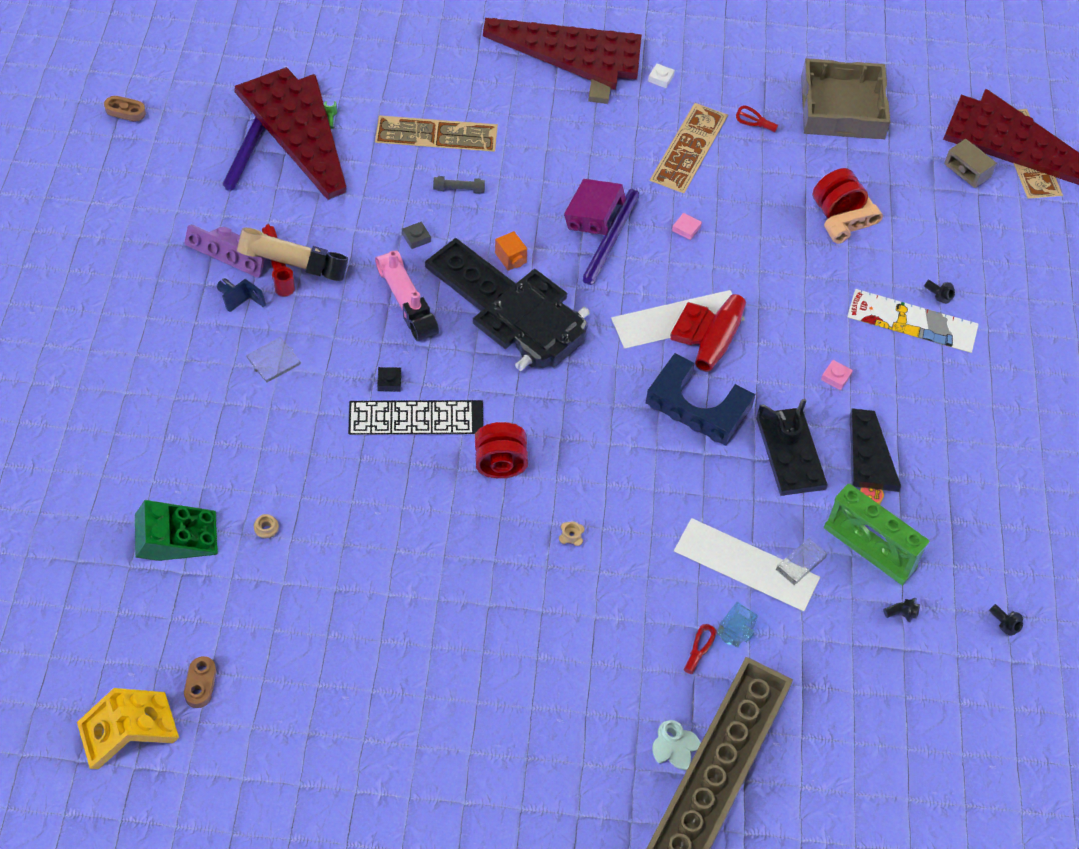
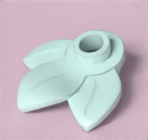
(674, 748)

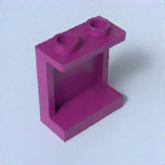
(593, 206)

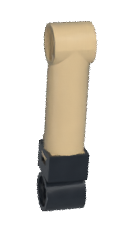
(314, 259)

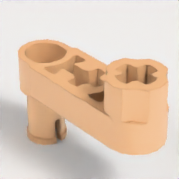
(841, 225)

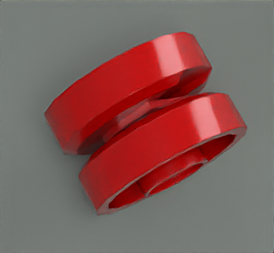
(839, 193)
(501, 450)

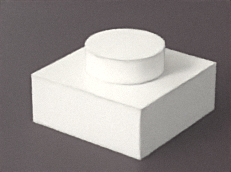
(661, 75)

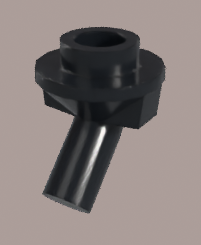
(944, 293)
(909, 609)
(1010, 623)

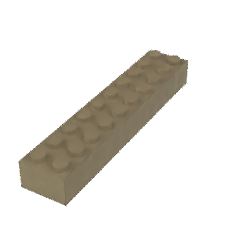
(723, 759)

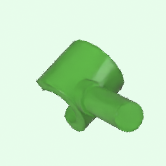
(331, 111)

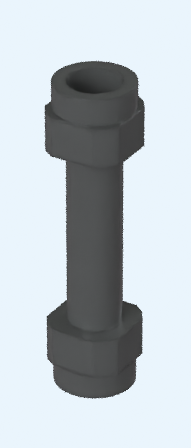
(477, 185)

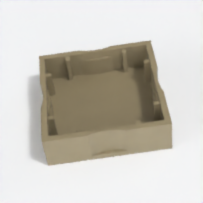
(845, 99)

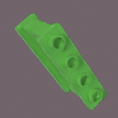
(903, 544)

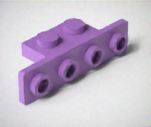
(223, 246)

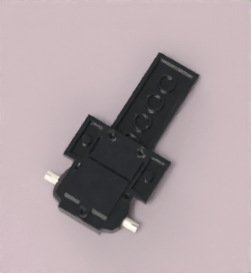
(510, 311)

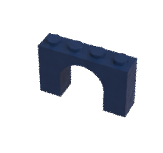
(715, 422)

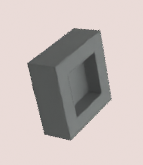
(416, 235)

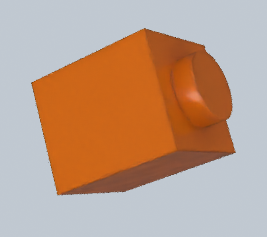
(511, 251)

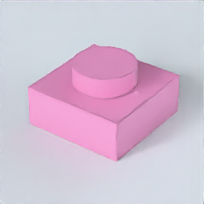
(836, 375)

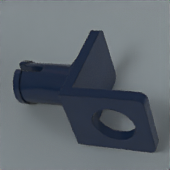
(236, 295)

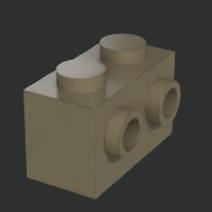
(970, 163)

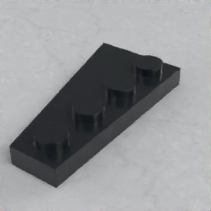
(870, 456)

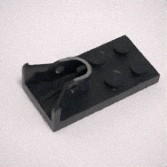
(791, 450)

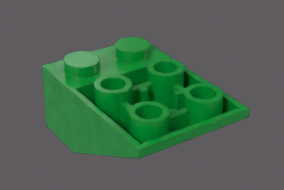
(174, 531)

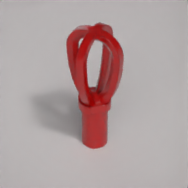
(761, 122)
(696, 655)

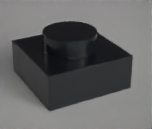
(389, 379)

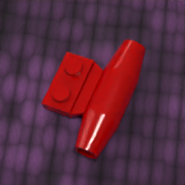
(712, 330)

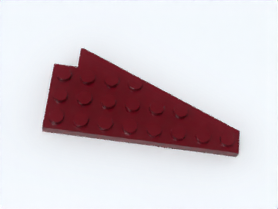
(581, 51)
(298, 122)
(1011, 136)

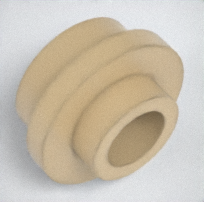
(266, 520)

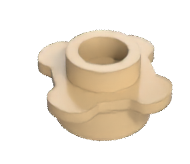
(571, 527)

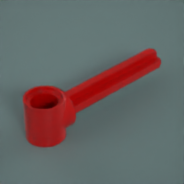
(282, 275)

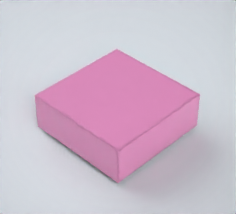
(686, 226)

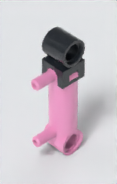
(414, 308)

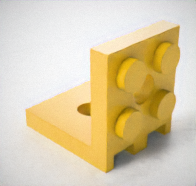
(124, 721)

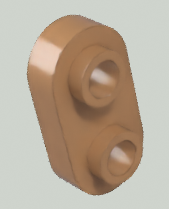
(124, 108)
(200, 680)

